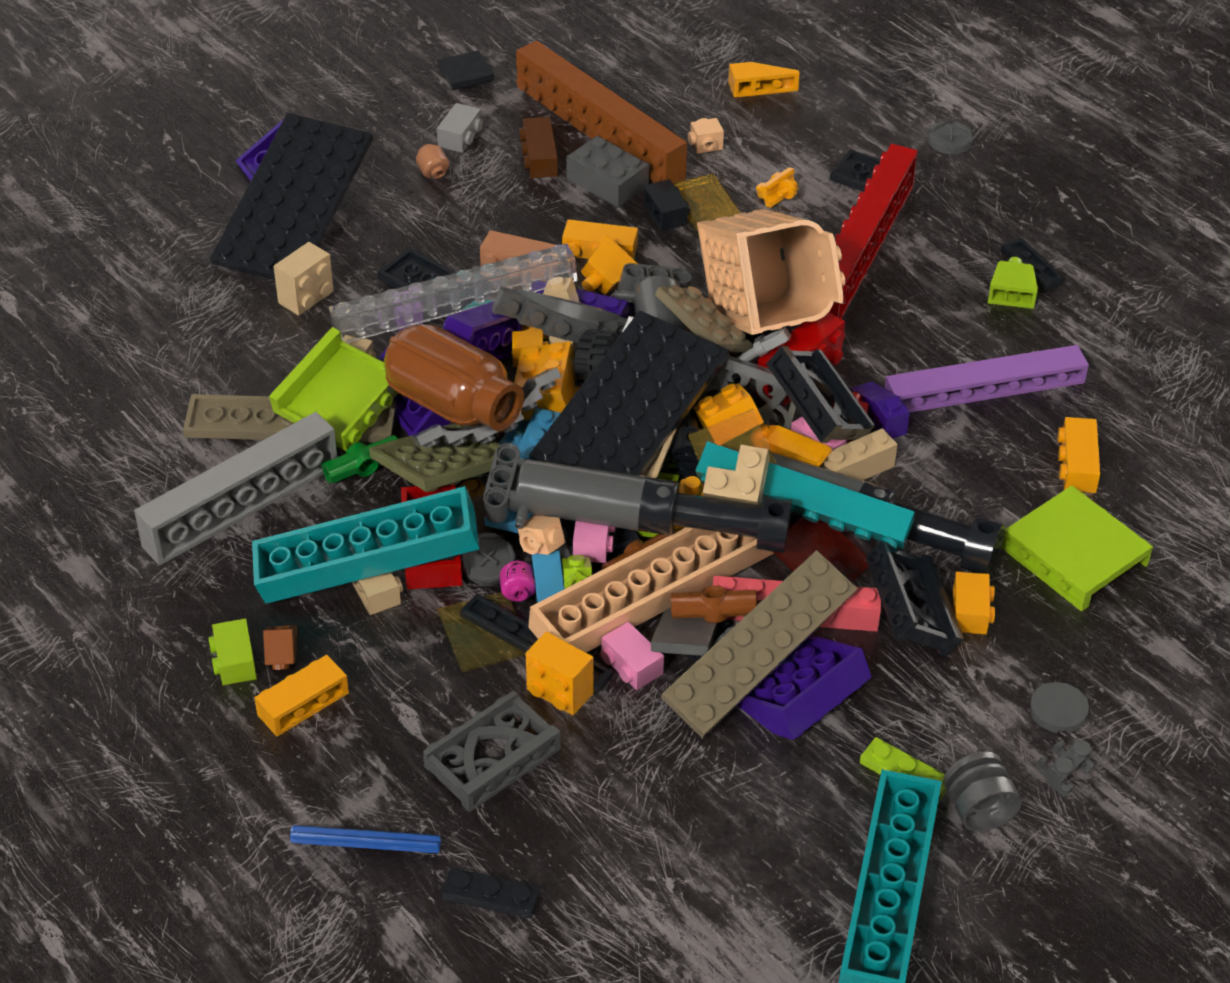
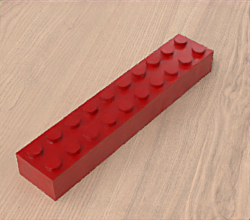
(873, 218)

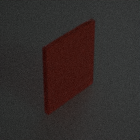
(808, 536)

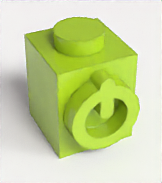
(575, 569)

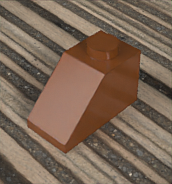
(280, 646)

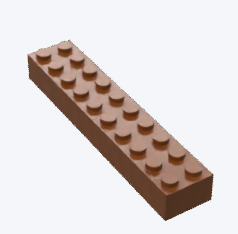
(599, 111)

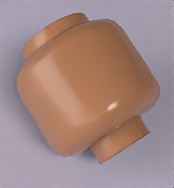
(432, 161)

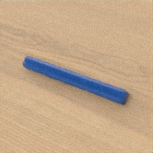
(365, 839)

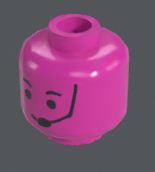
(517, 581)

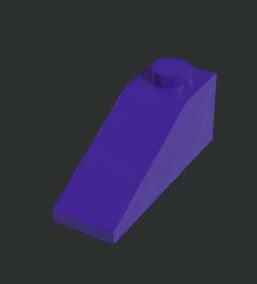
(884, 409)

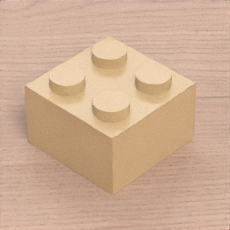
(303, 278)

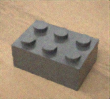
(607, 171)

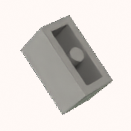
(459, 127)

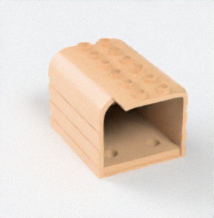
(754, 283)

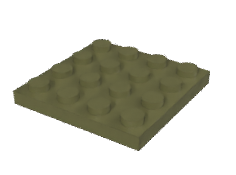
(437, 464)

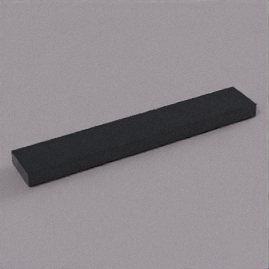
(516, 632)

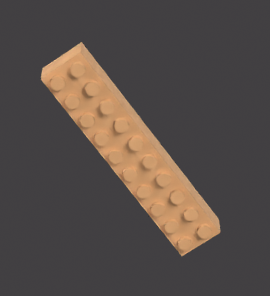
(642, 585)

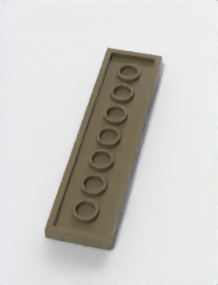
(254, 419)
(758, 644)

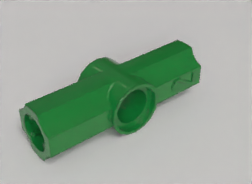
(355, 461)

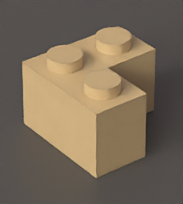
(743, 484)

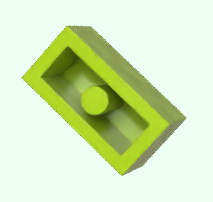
(233, 652)

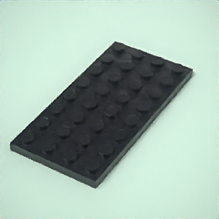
(291, 194)
(632, 399)

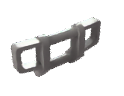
(761, 347)

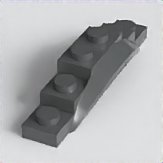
(555, 315)
(482, 432)

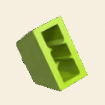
(1013, 284)

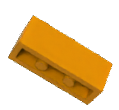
(586, 236)
(1079, 454)
(301, 695)

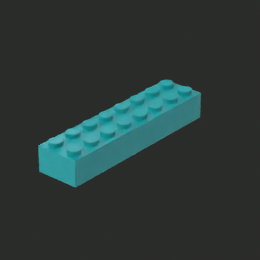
(365, 545)
(891, 880)

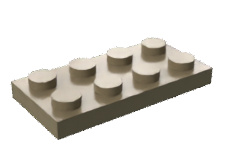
(703, 317)

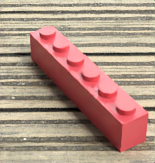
(857, 613)

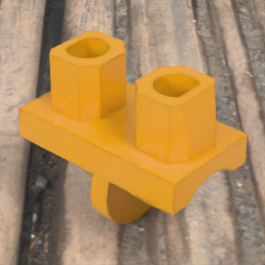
(778, 188)

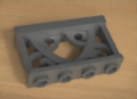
(763, 377)
(491, 725)

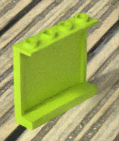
(339, 385)
(1074, 546)

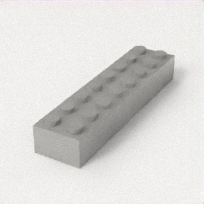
(235, 488)

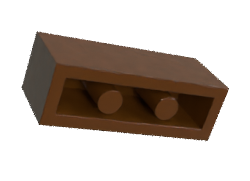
(539, 147)

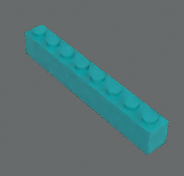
(823, 500)

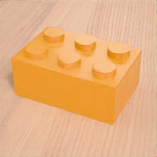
(540, 358)

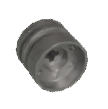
(982, 791)

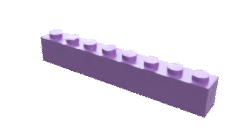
(989, 378)

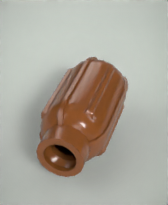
(452, 378)

